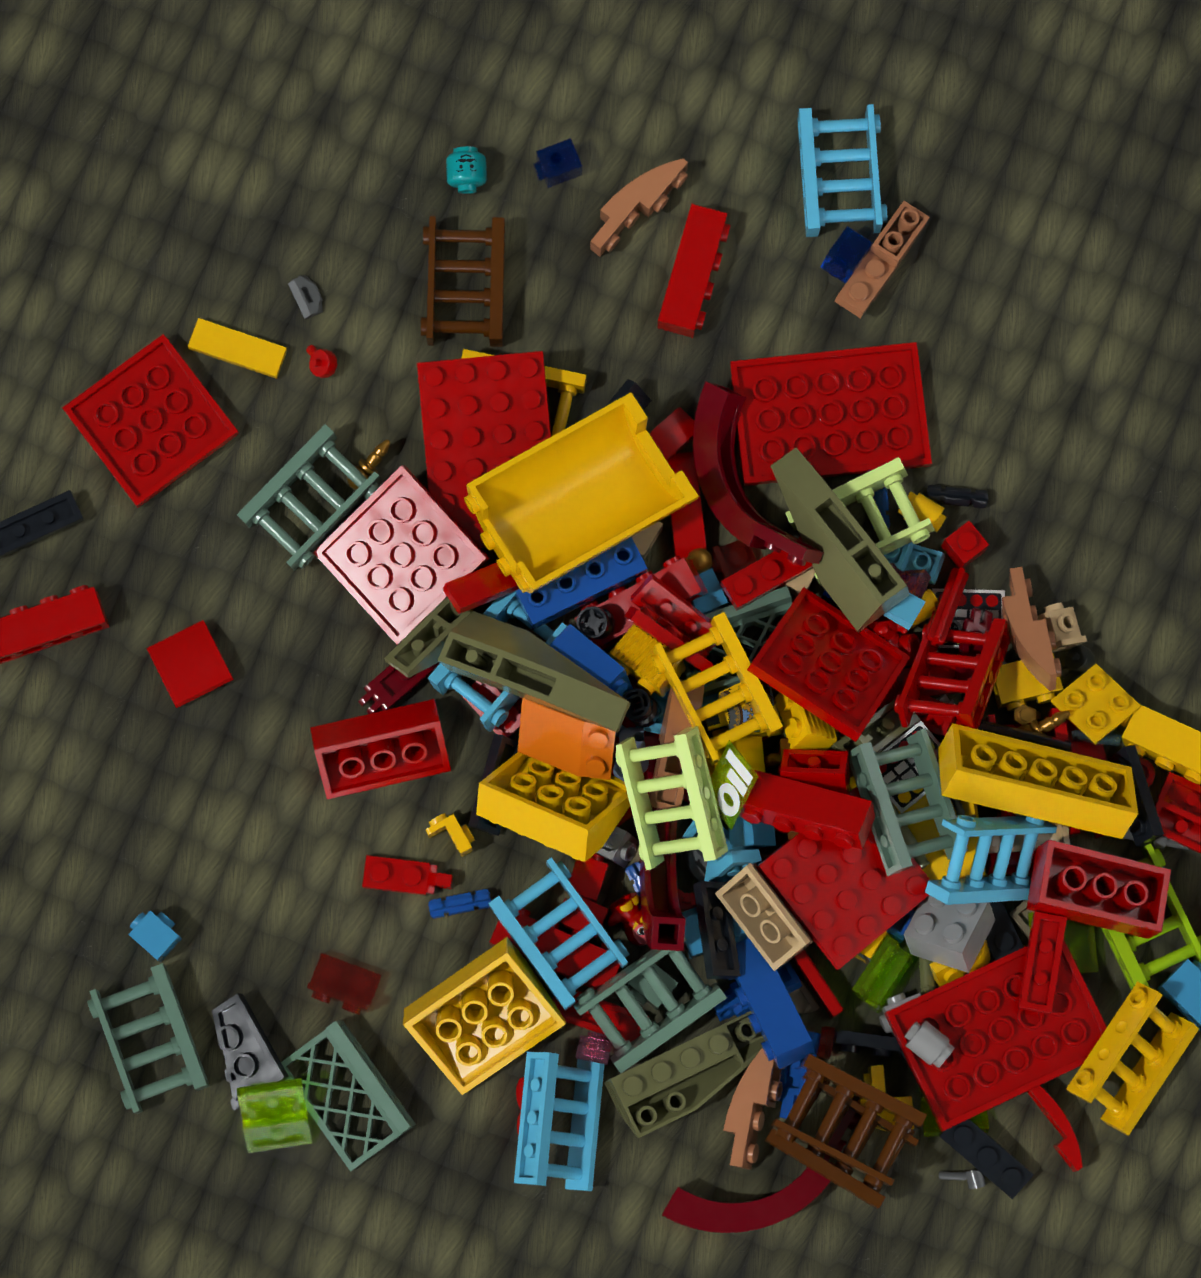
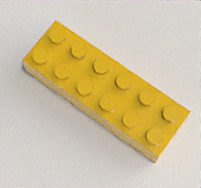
(1037, 781)

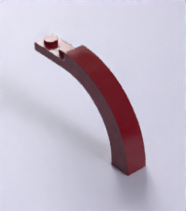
(718, 477)
(659, 896)
(753, 1215)

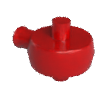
(322, 362)

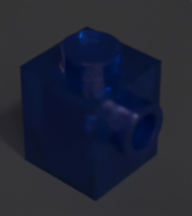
(557, 163)
(846, 254)

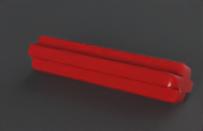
(947, 606)

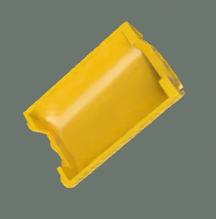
(576, 495)

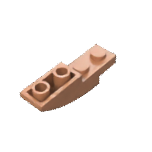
(643, 194)
(882, 259)
(1027, 633)
(673, 723)
(757, 1088)

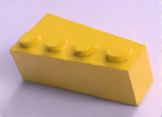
(1166, 742)

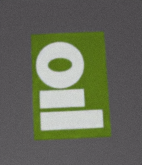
(732, 783)

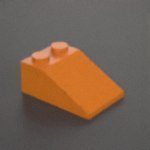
(565, 741)

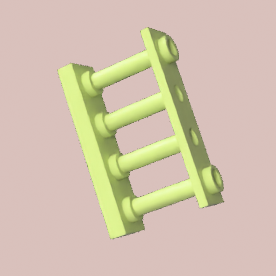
(862, 490)
(694, 779)

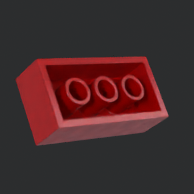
(1099, 889)

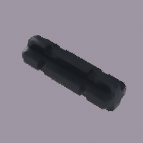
(958, 496)

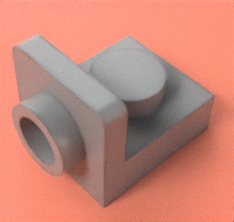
(619, 847)

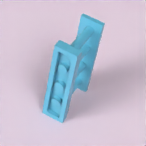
(813, 157)
(496, 712)
(996, 886)
(547, 962)
(537, 1118)

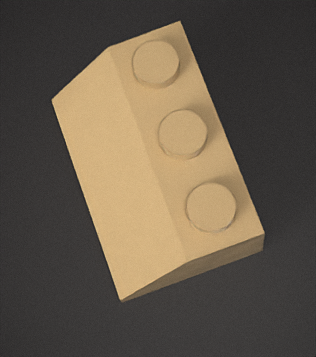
(763, 916)

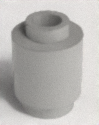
(928, 1043)

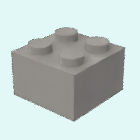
(949, 932)

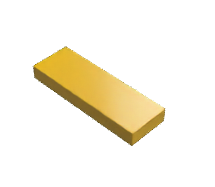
(237, 348)

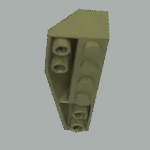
(852, 565)
(530, 669)
(683, 1076)

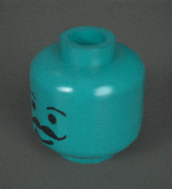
(466, 169)

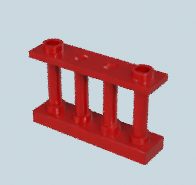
(976, 689)

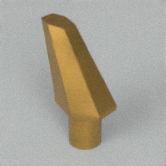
(1026, 714)

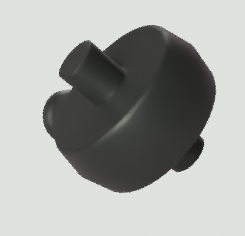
(1078, 661)

